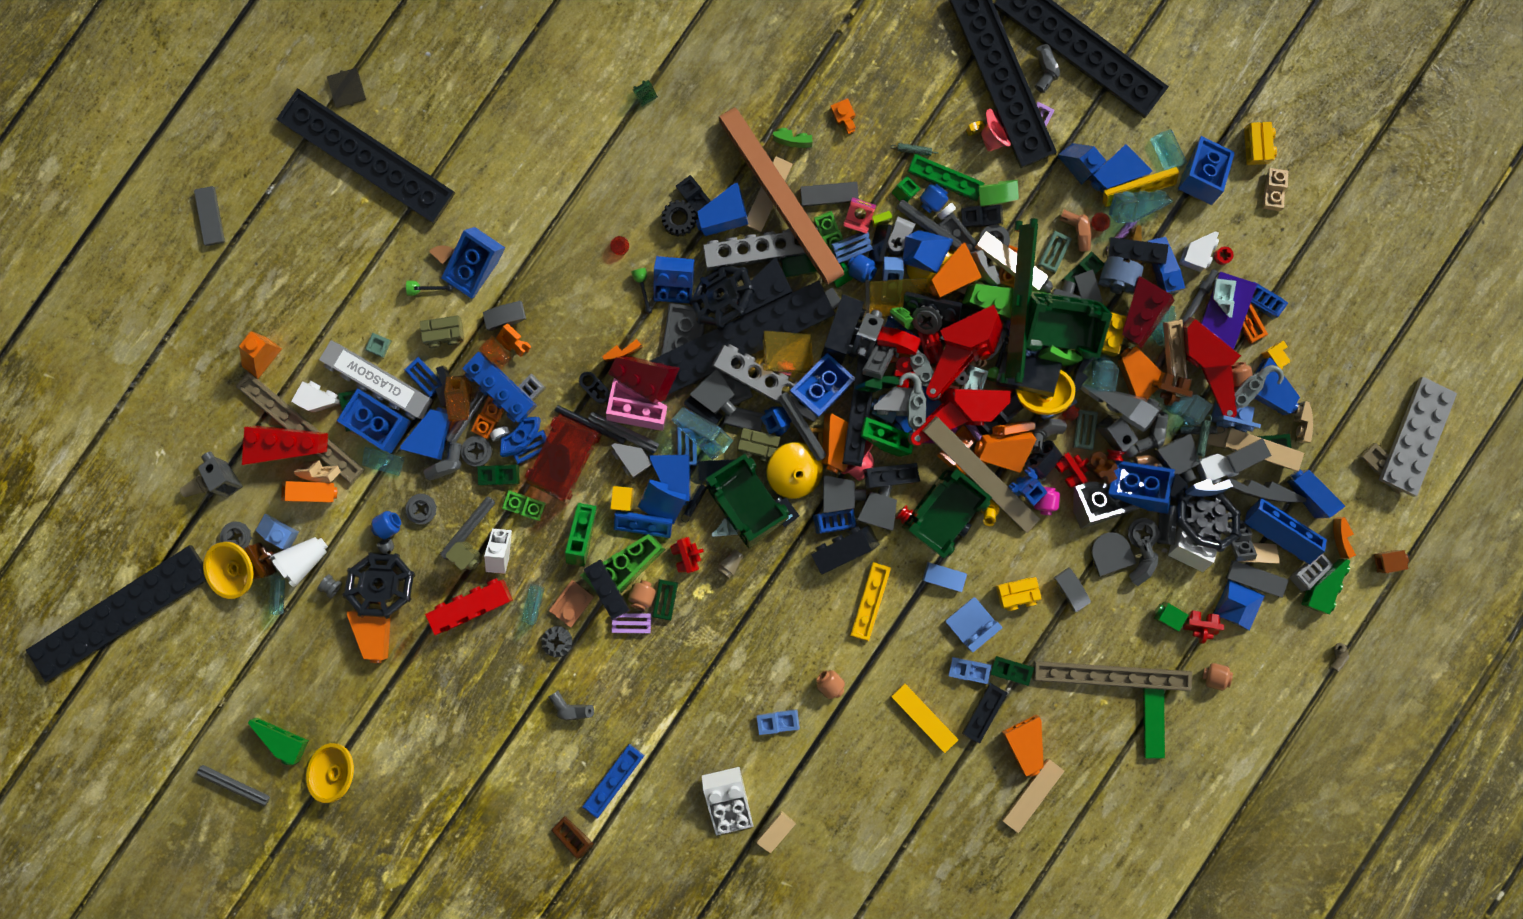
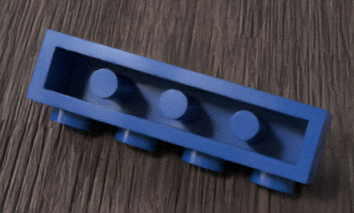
(499, 387)
(1285, 531)

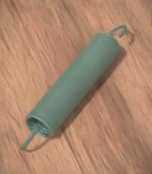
(914, 149)
(1203, 438)

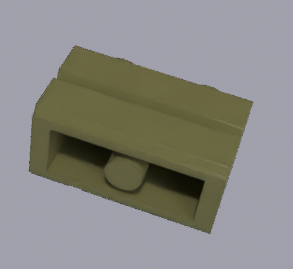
(442, 331)
(758, 444)
(464, 556)

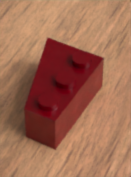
(1145, 312)
(644, 377)

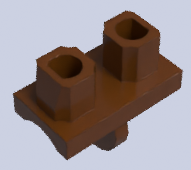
(1165, 382)
(1102, 467)
(261, 560)

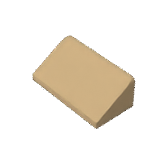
(1265, 553)
(775, 832)

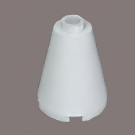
(298, 560)

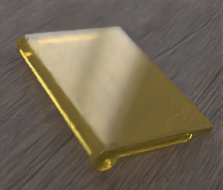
(890, 294)
(787, 352)

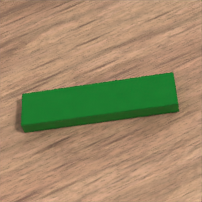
(945, 177)
(1154, 723)

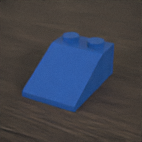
(1207, 171)
(472, 261)
(823, 385)
(374, 421)
(1143, 486)

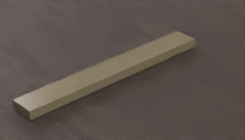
(291, 419)
(981, 474)
(1113, 676)

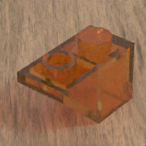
(495, 351)
(457, 397)

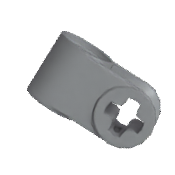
(900, 230)

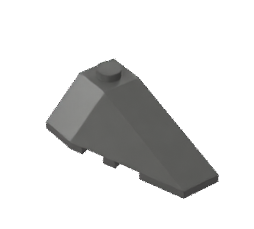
(1095, 506)

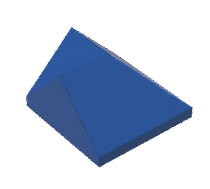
(925, 250)
(1239, 604)

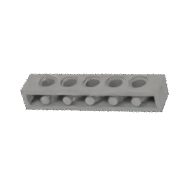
(753, 256)
(723, 363)

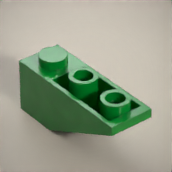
(1324, 592)

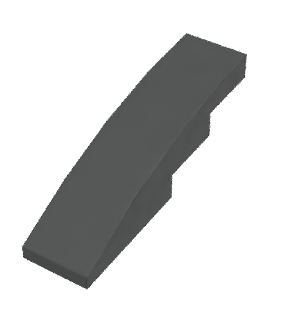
(1270, 491)

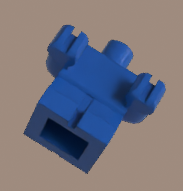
(776, 420)
(1029, 487)

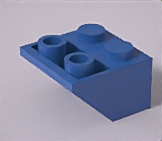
(673, 279)

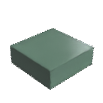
(378, 345)

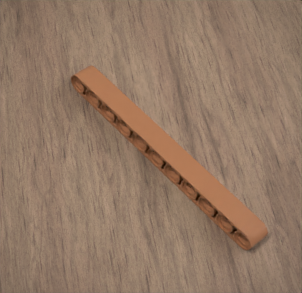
(781, 196)

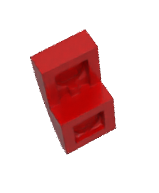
(905, 342)

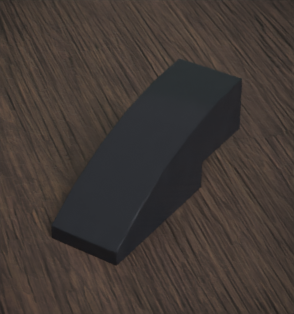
(1004, 416)

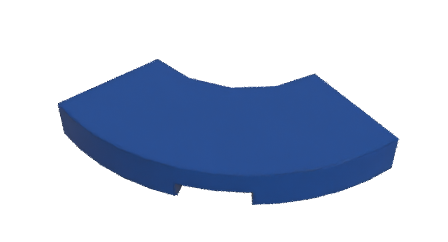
(520, 437)

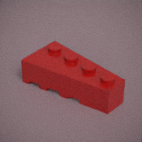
(273, 443)
(468, 607)

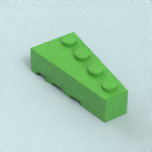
(982, 296)
(631, 561)

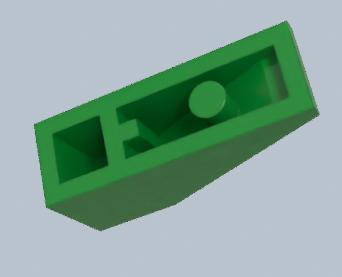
(886, 437)
(580, 535)
(280, 742)

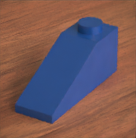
(1168, 275)

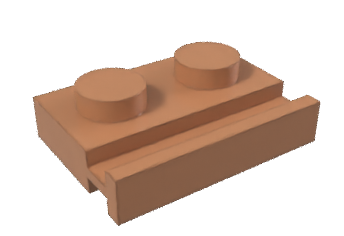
(571, 603)

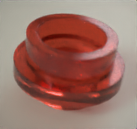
(1100, 221)
(619, 245)
(1071, 413)

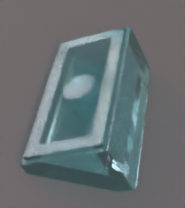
(1168, 150)
(382, 461)
(277, 594)
(533, 604)

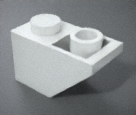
(1198, 253)
(313, 399)
(1215, 467)
(498, 551)

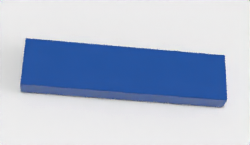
(613, 781)

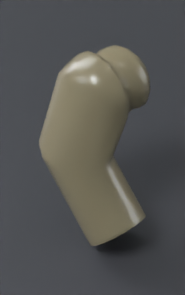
(1341, 655)

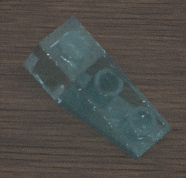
(1134, 206)
(702, 432)

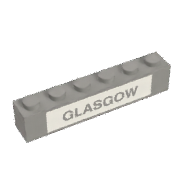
(376, 379)

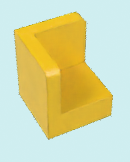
(1277, 354)
(622, 498)

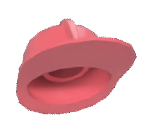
(994, 133)
(868, 462)

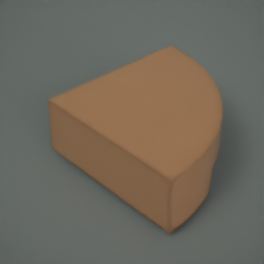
(442, 253)

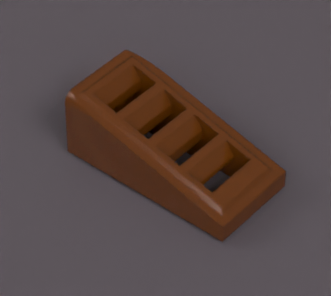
(576, 833)

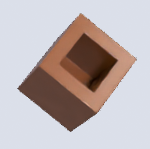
(1391, 561)

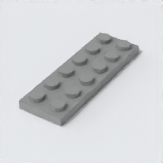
(1417, 436)

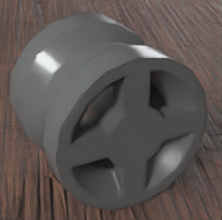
(329, 586)

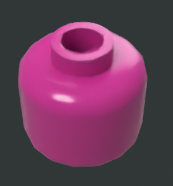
(1049, 502)

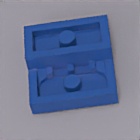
(660, 501)

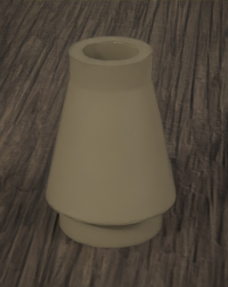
(193, 487)
(730, 564)

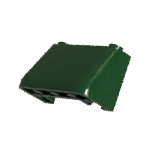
(1067, 324)
(746, 500)
(946, 511)

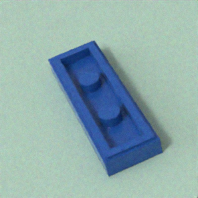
(643, 524)

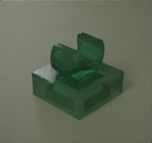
(644, 93)

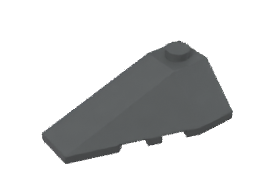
(1135, 409)

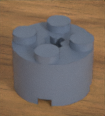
(1120, 275)

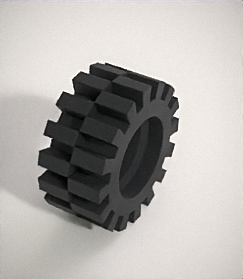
(678, 229)

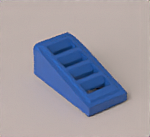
(1275, 299)
(819, 523)

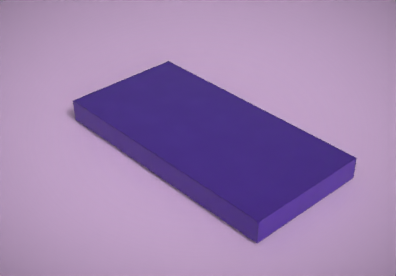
(1218, 322)

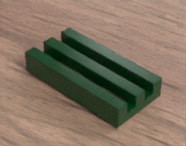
(662, 616)

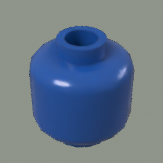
(934, 198)
(862, 268)
(385, 524)

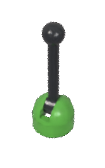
(640, 276)
(413, 288)
(993, 372)

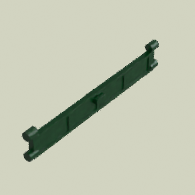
(1021, 301)

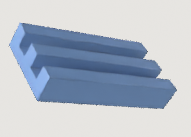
(853, 249)
(679, 446)

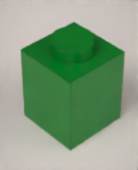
(1170, 616)

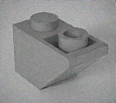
(894, 401)
(634, 459)

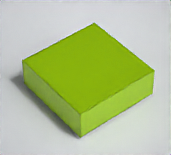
(881, 219)

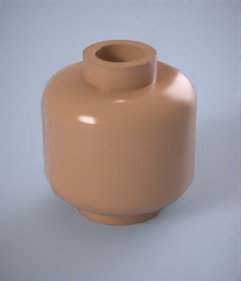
(1240, 373)
(641, 595)
(1218, 676)
(830, 684)

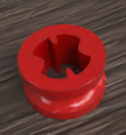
(1227, 251)
(1115, 455)
(904, 514)

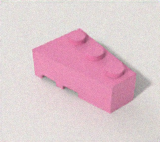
(633, 409)

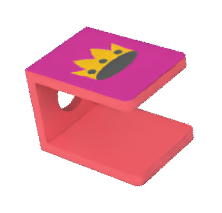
(859, 224)

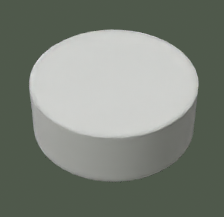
(946, 211)
(499, 432)

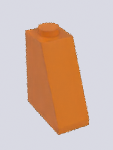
(955, 274)
(257, 353)
(1138, 372)
(834, 442)
(1006, 450)
(308, 492)
(371, 635)
(1027, 744)

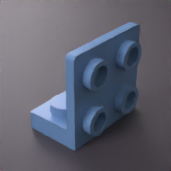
(1241, 422)
(973, 624)

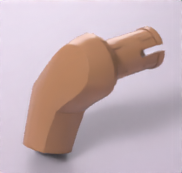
(1082, 228)

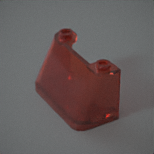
(562, 458)

